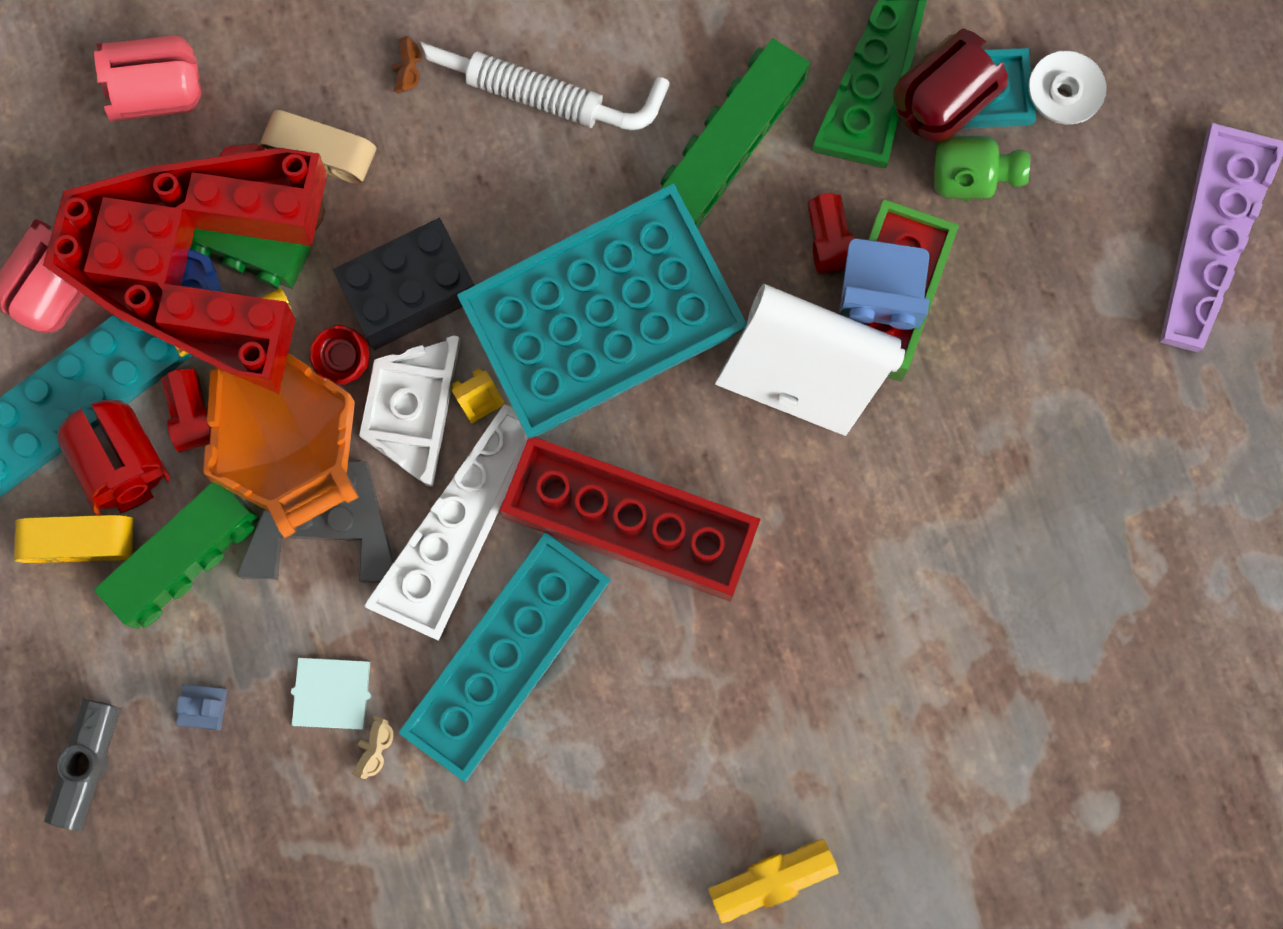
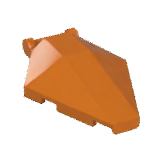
(281, 447)

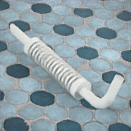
(544, 92)

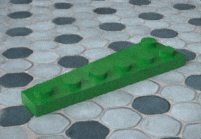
(863, 112)

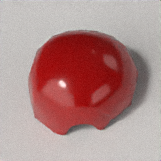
(339, 354)

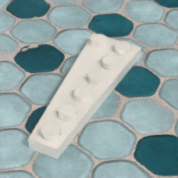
(442, 551)

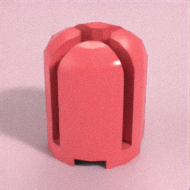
(148, 77)
(30, 290)

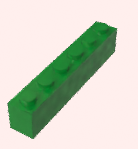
(736, 127)

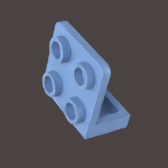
(885, 284)

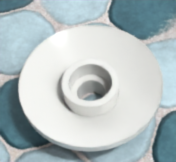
(1071, 73)

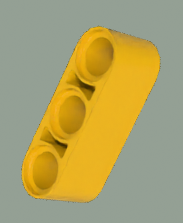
(73, 539)

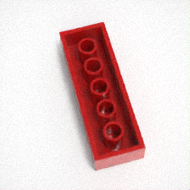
(630, 518)

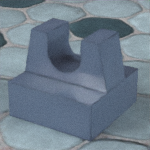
(201, 707)

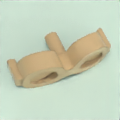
(372, 760)

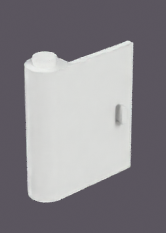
(809, 360)

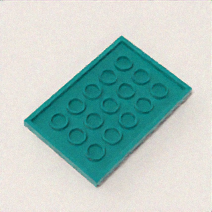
(602, 311)

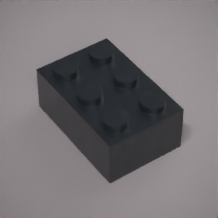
(404, 283)

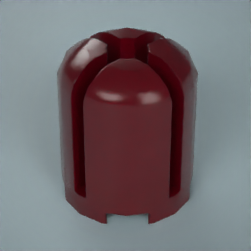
(948, 87)

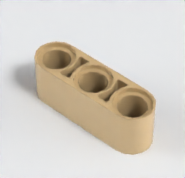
(342, 153)

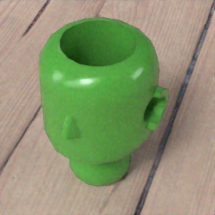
(972, 168)

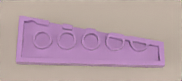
(1225, 202)

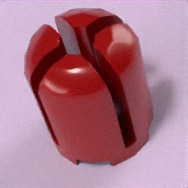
(101, 483)

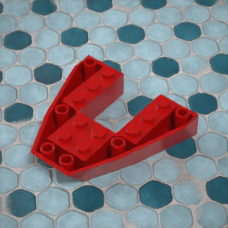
(131, 239)

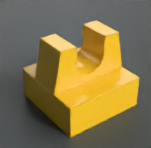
(477, 395)

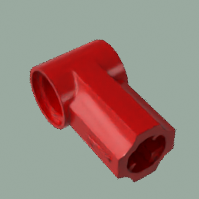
(829, 233)
(187, 410)

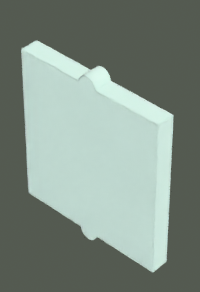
(331, 693)

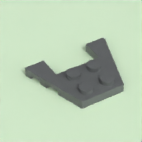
(346, 521)

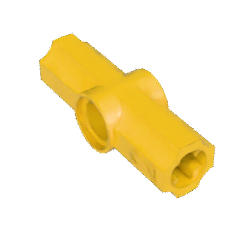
(773, 880)

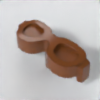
(407, 73)

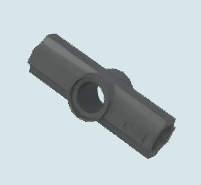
(76, 791)

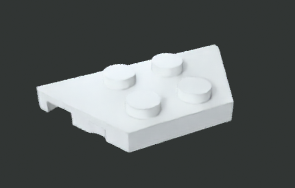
(410, 406)

